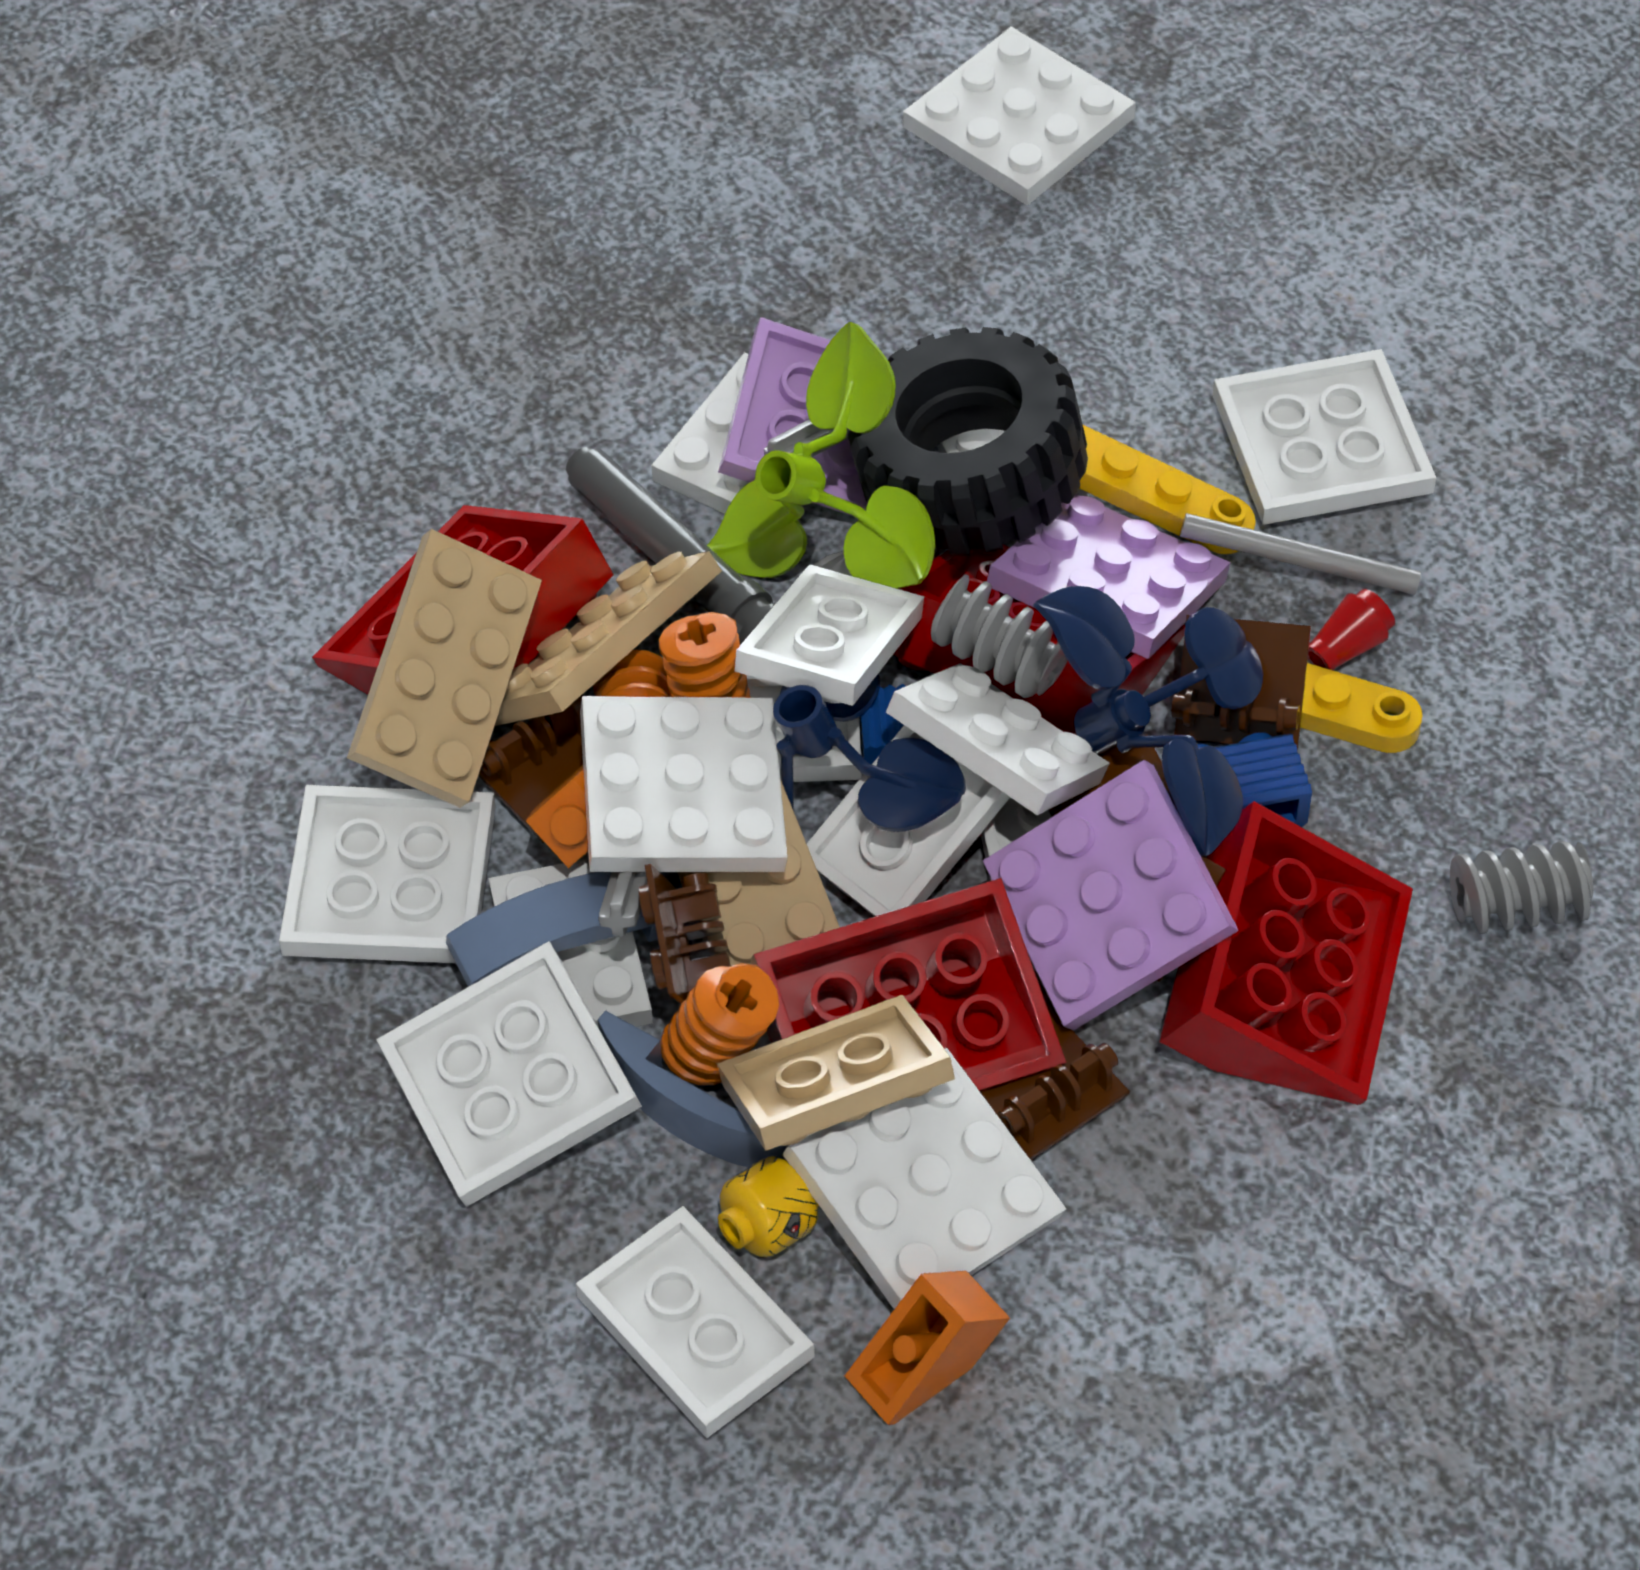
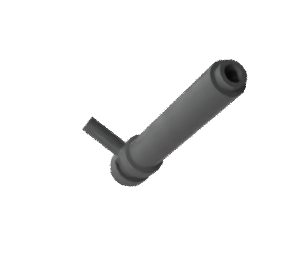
(662, 534)

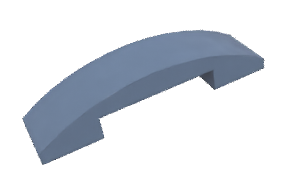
(556, 913)
(678, 1104)

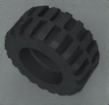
(970, 385)

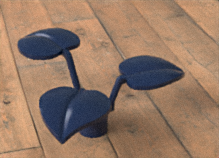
(1098, 639)
(911, 777)

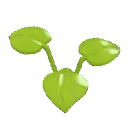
(894, 534)

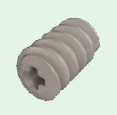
(998, 639)
(1522, 884)

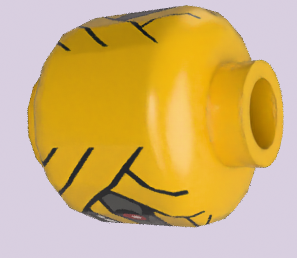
(766, 1208)

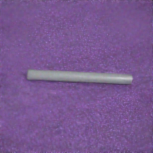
(1300, 554)

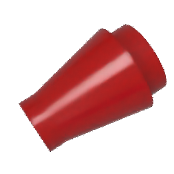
(1351, 630)

